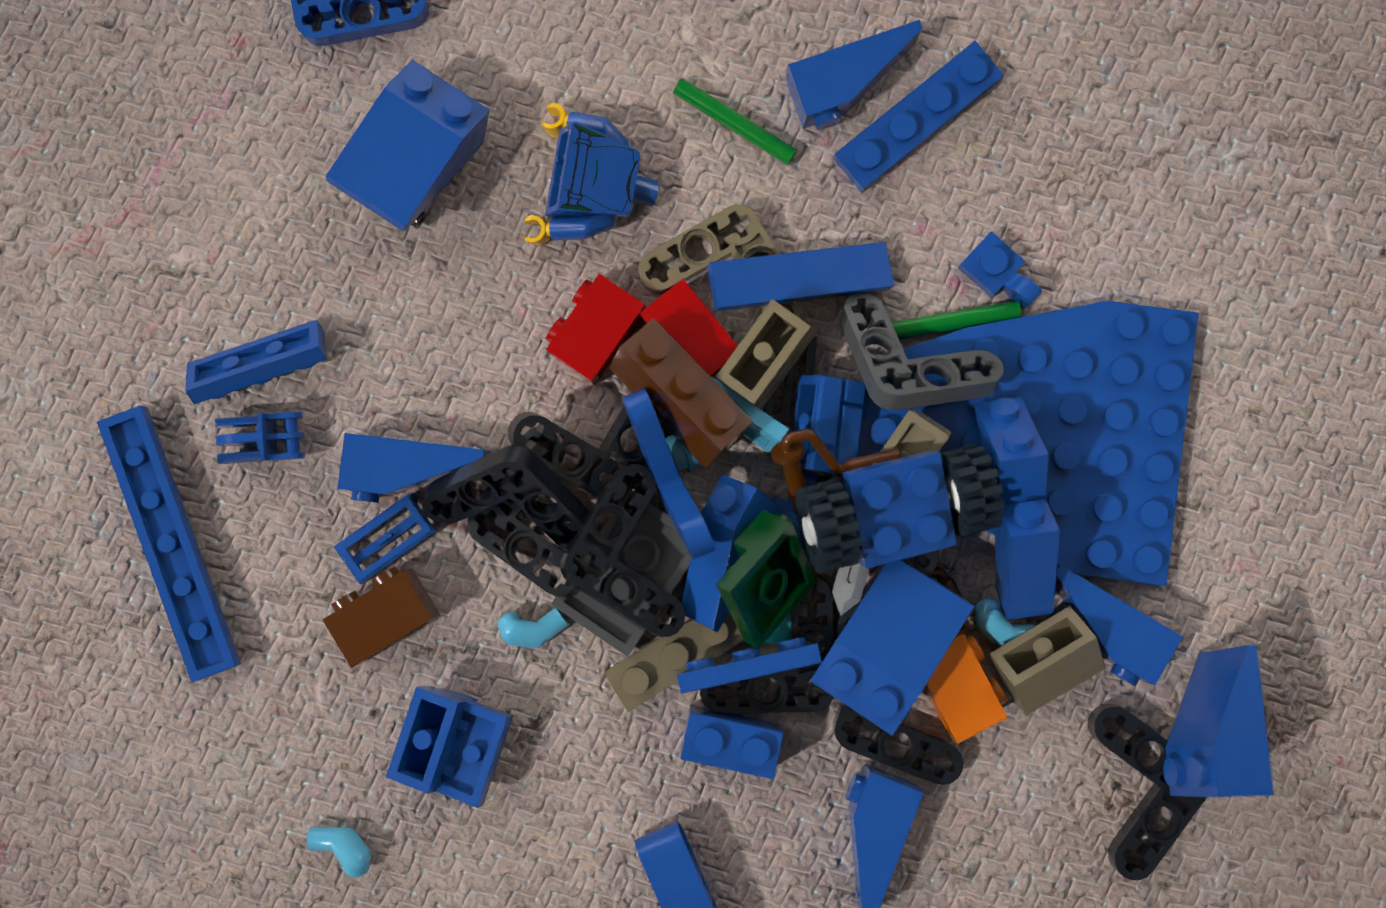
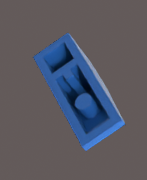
(835, 80)
(394, 465)
(726, 515)
(1125, 636)
(880, 821)

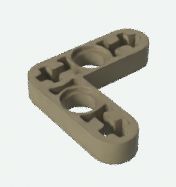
(753, 243)

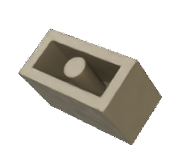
(766, 354)
(1048, 660)

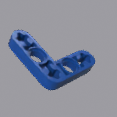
(332, 33)
(668, 482)

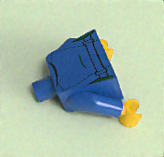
(590, 179)

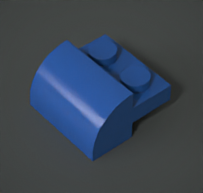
(449, 745)

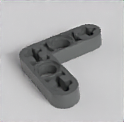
(899, 370)

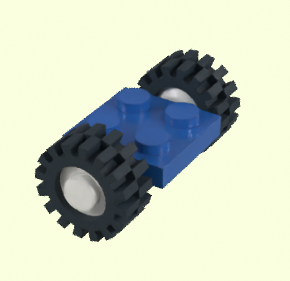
(899, 508)

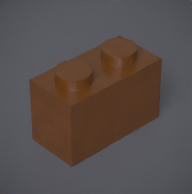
(380, 616)

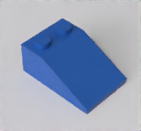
(409, 145)
(892, 644)
(1220, 730)

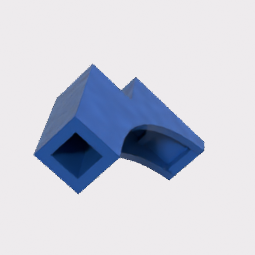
(1028, 533)

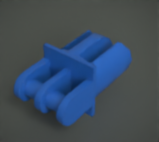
(264, 438)

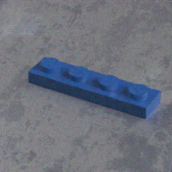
(918, 116)

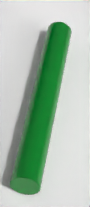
(734, 121)
(956, 319)

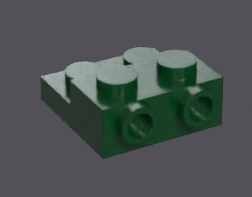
(767, 577)

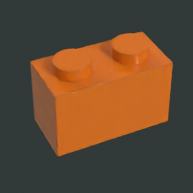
(963, 693)

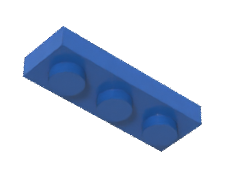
(255, 362)
(748, 665)

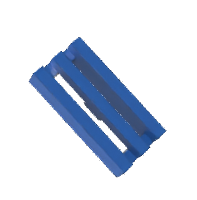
(417, 516)

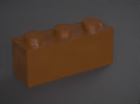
(680, 392)

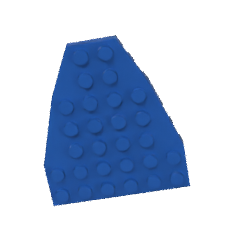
(1111, 411)

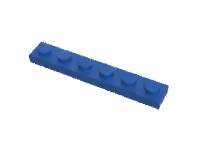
(168, 543)

